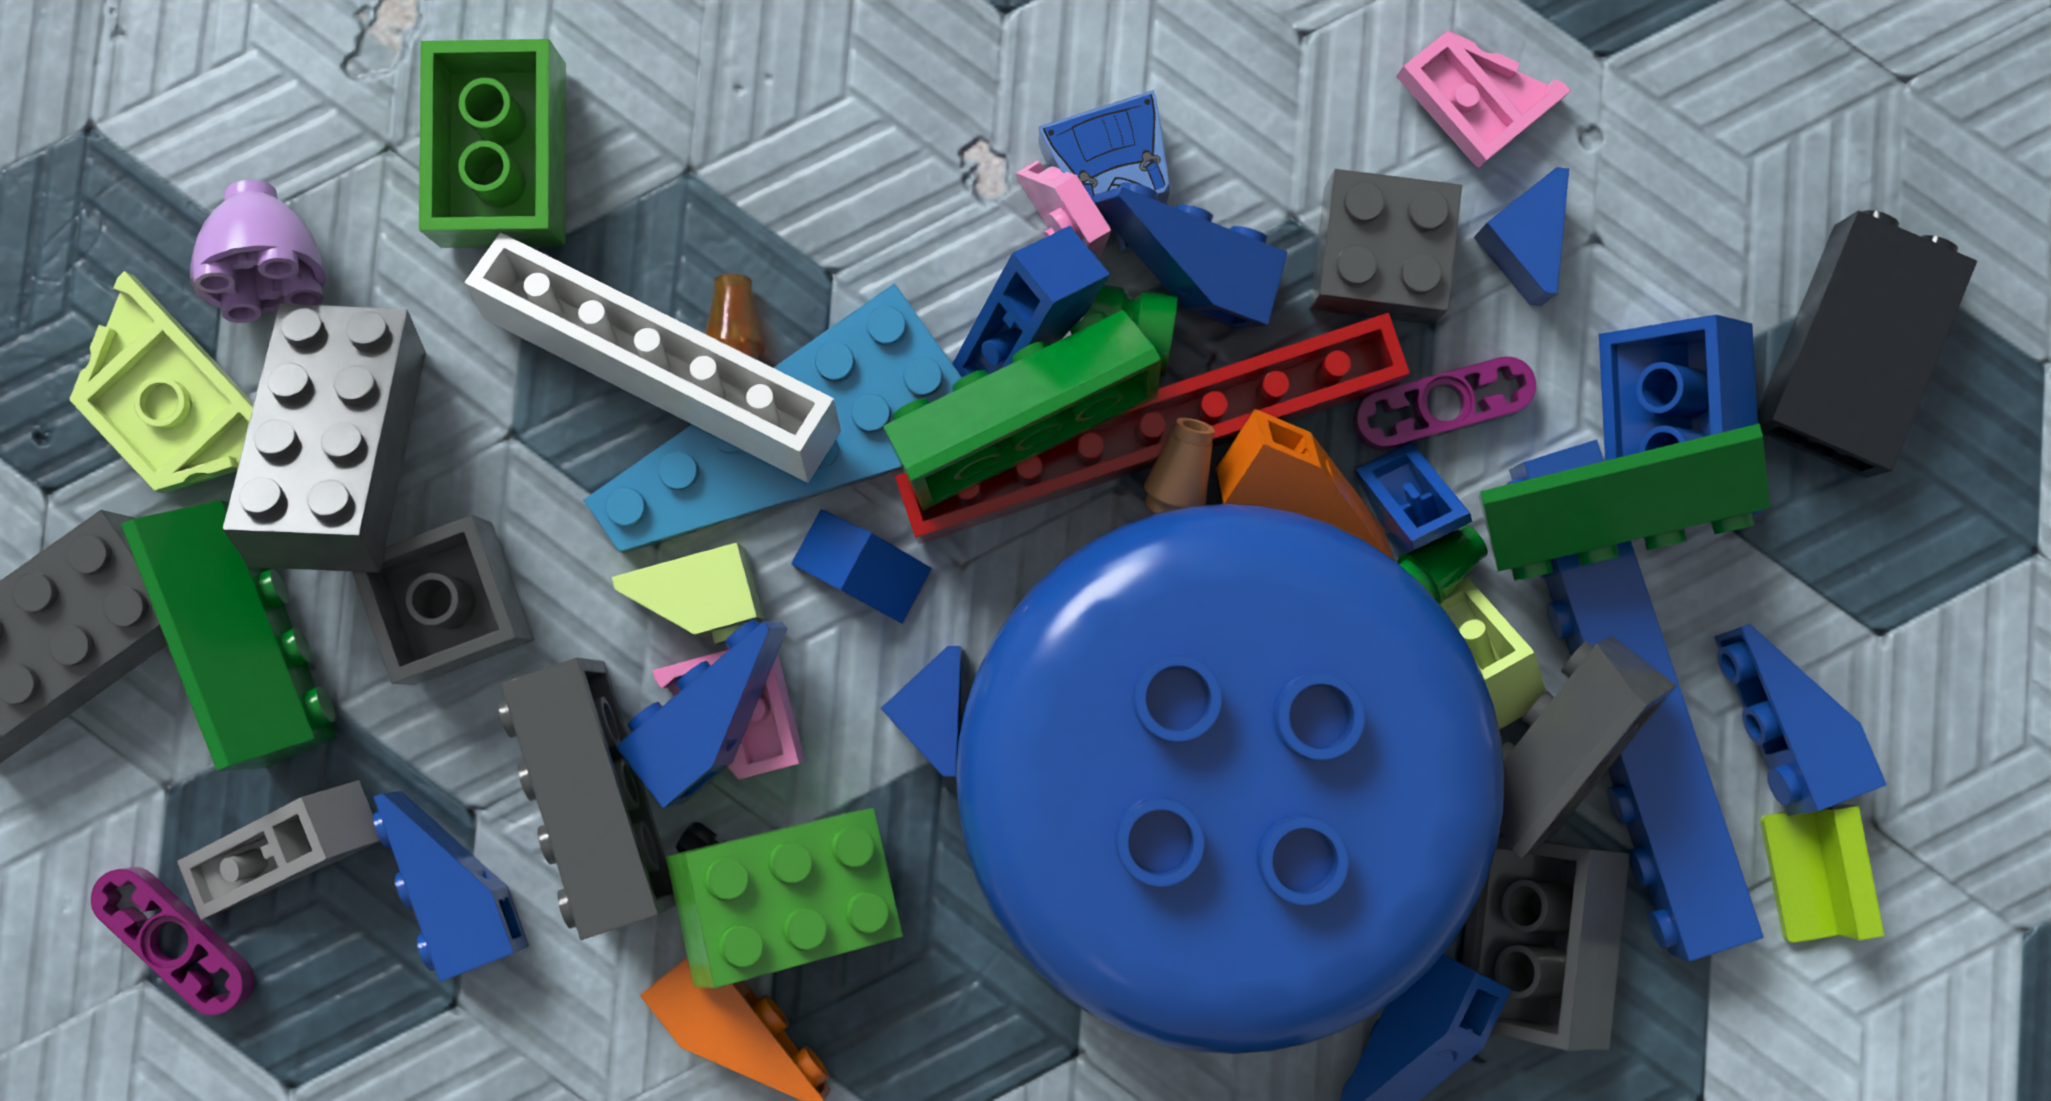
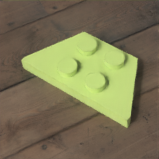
(161, 395)

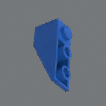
(1209, 267)
(700, 729)
(1806, 737)
(456, 899)
(1427, 1034)

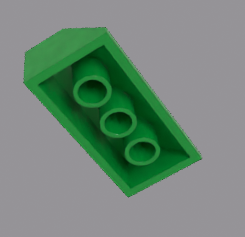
(1024, 407)
(1627, 499)
(230, 640)

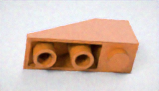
(1290, 471)
(737, 1033)

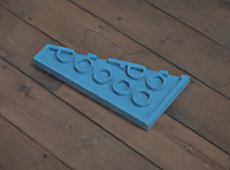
(696, 480)

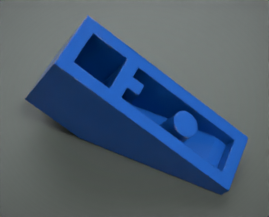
(1034, 300)

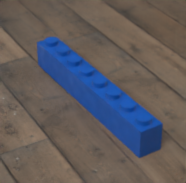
(1661, 776)

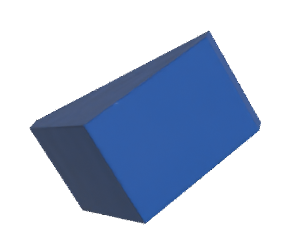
(1529, 237)
(1411, 499)
(862, 565)
(930, 710)

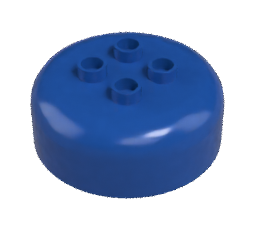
(1230, 779)

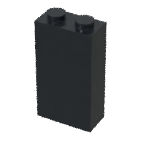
(1865, 343)

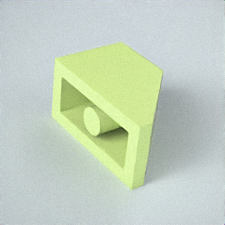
(699, 592)
(1500, 652)

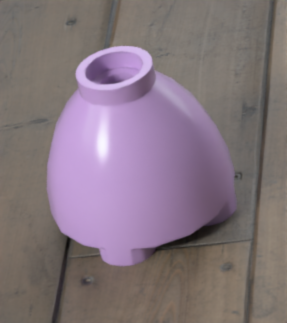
(255, 255)

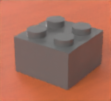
(1386, 246)
(443, 602)

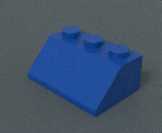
(1676, 383)

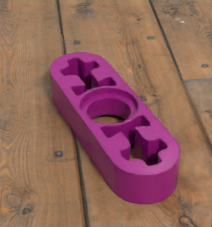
(1483, 375)
(149, 896)

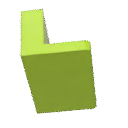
(1822, 874)

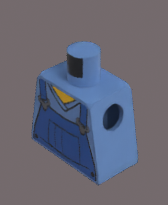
(1111, 148)

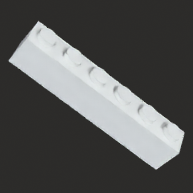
(655, 357)

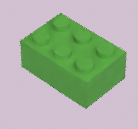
(492, 142)
(783, 898)

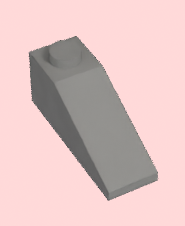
(279, 848)

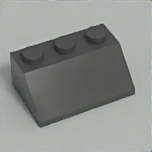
(1575, 739)
(1552, 938)

